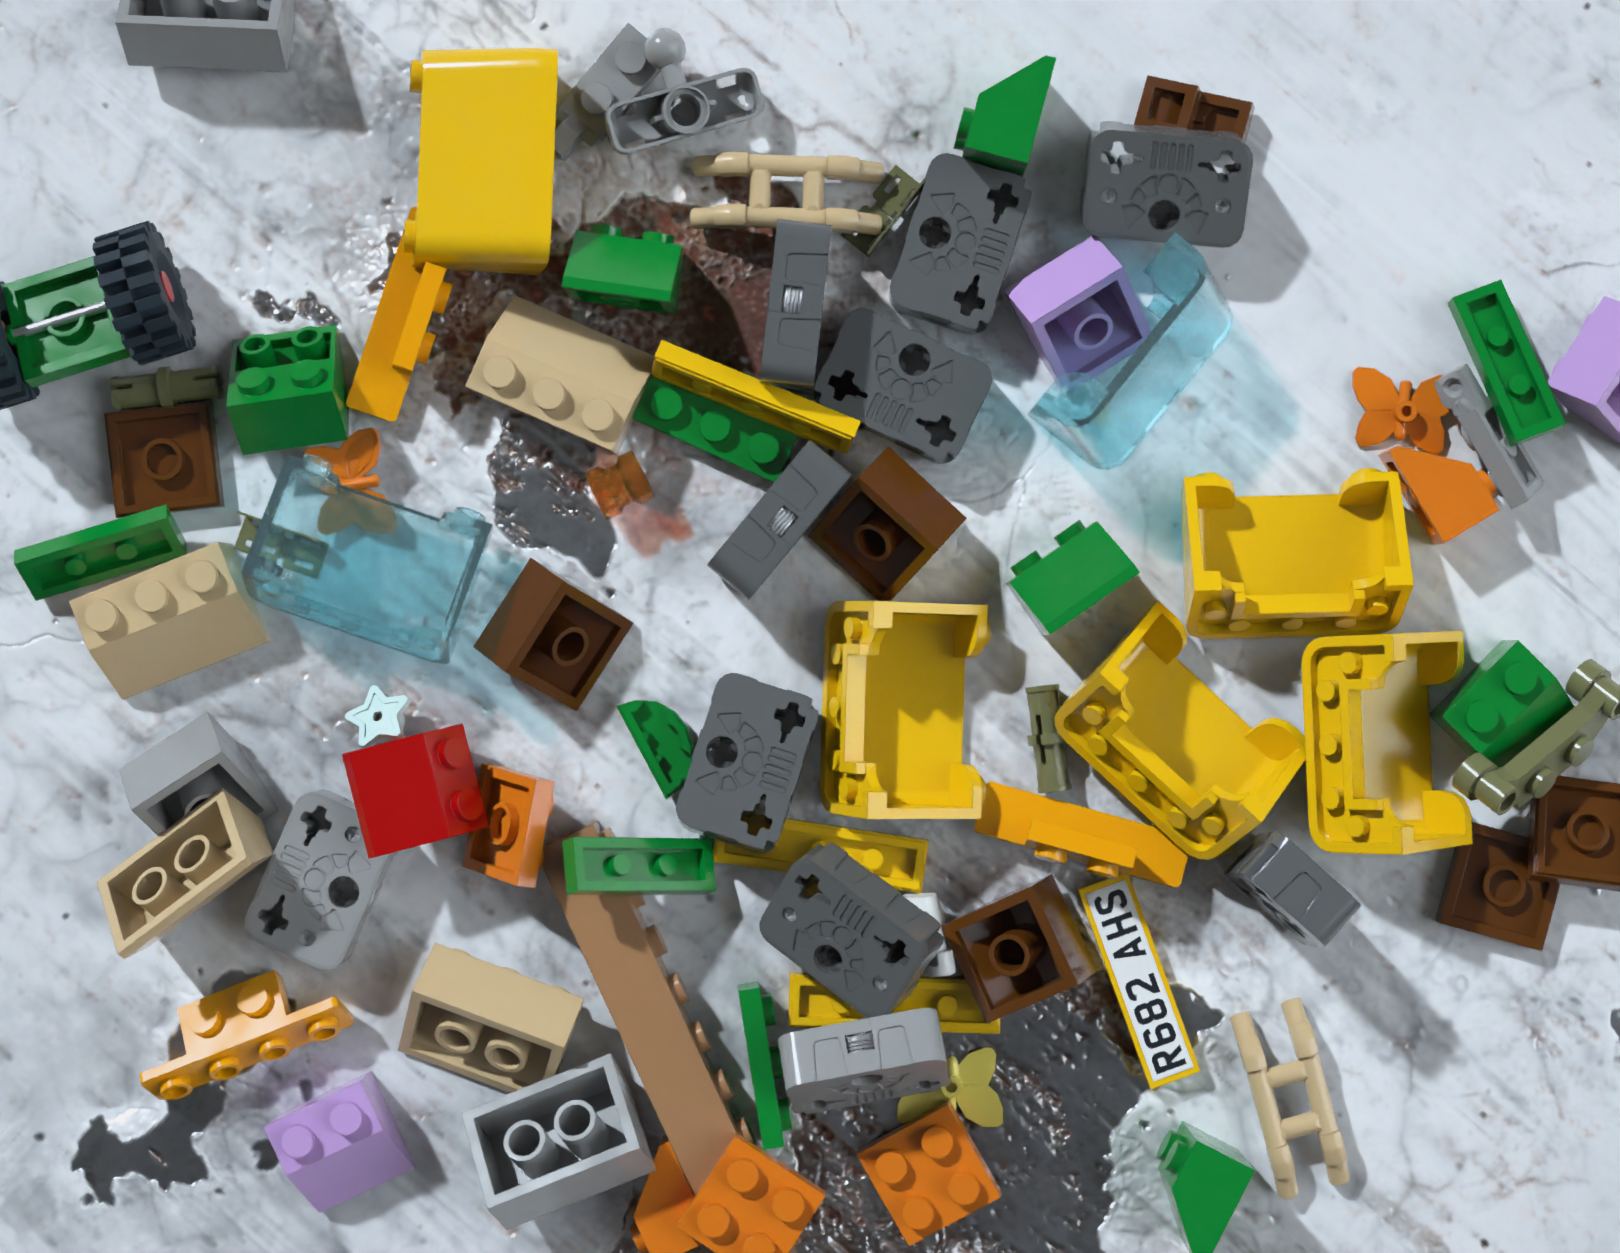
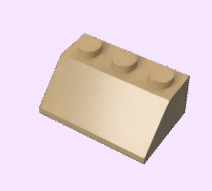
(562, 374)
(170, 620)
(182, 871)
(488, 1021)

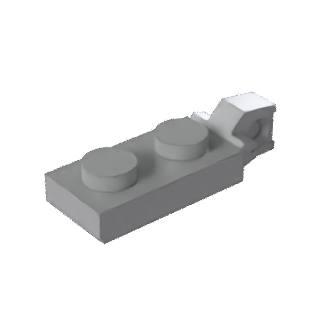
(614, 77)
(1507, 466)

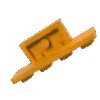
(398, 335)
(1080, 834)
(239, 1030)

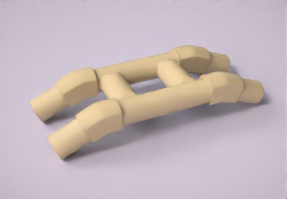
(763, 167)
(1264, 1080)

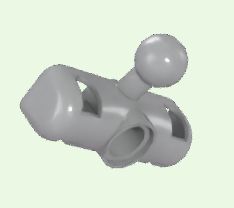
(653, 118)

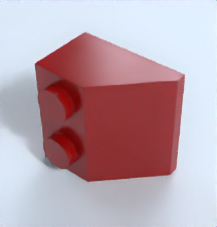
(415, 790)

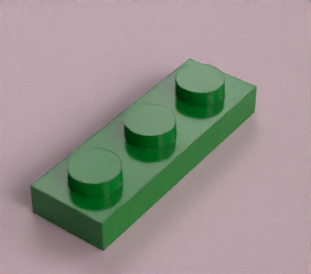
(1506, 363)
(716, 429)
(100, 552)
(638, 866)
(764, 1065)

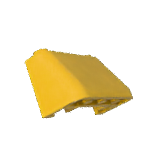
(484, 159)
(1294, 559)
(898, 710)
(1176, 742)
(1374, 743)

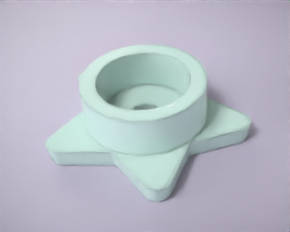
(388, 727)

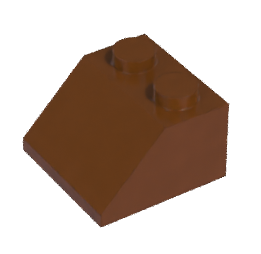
(886, 526)
(552, 635)
(1019, 949)

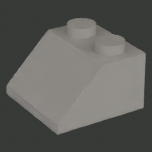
(187, 771)

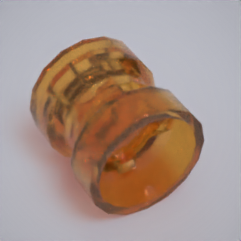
(619, 485)

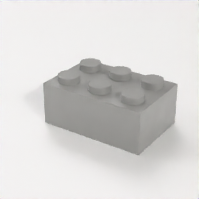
(557, 1142)

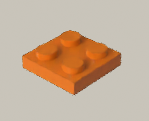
(517, 820)
(929, 1173)
(750, 1203)

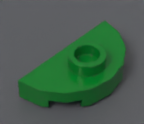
(662, 741)

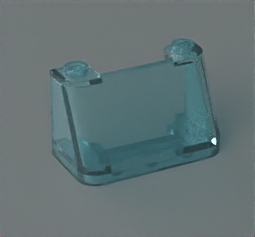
(1112, 421)
(374, 562)

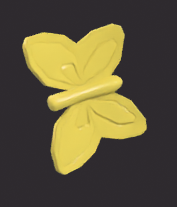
(967, 1088)

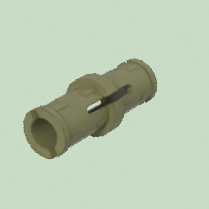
(166, 387)
(1047, 744)

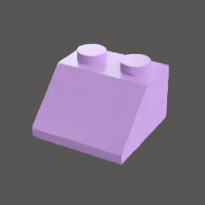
(1080, 311)
(1590, 371)
(340, 1143)

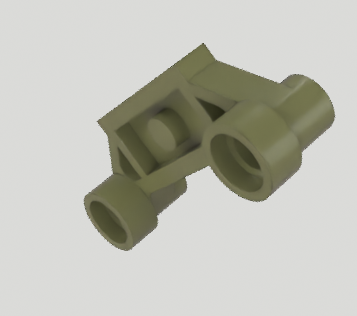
(1559, 747)

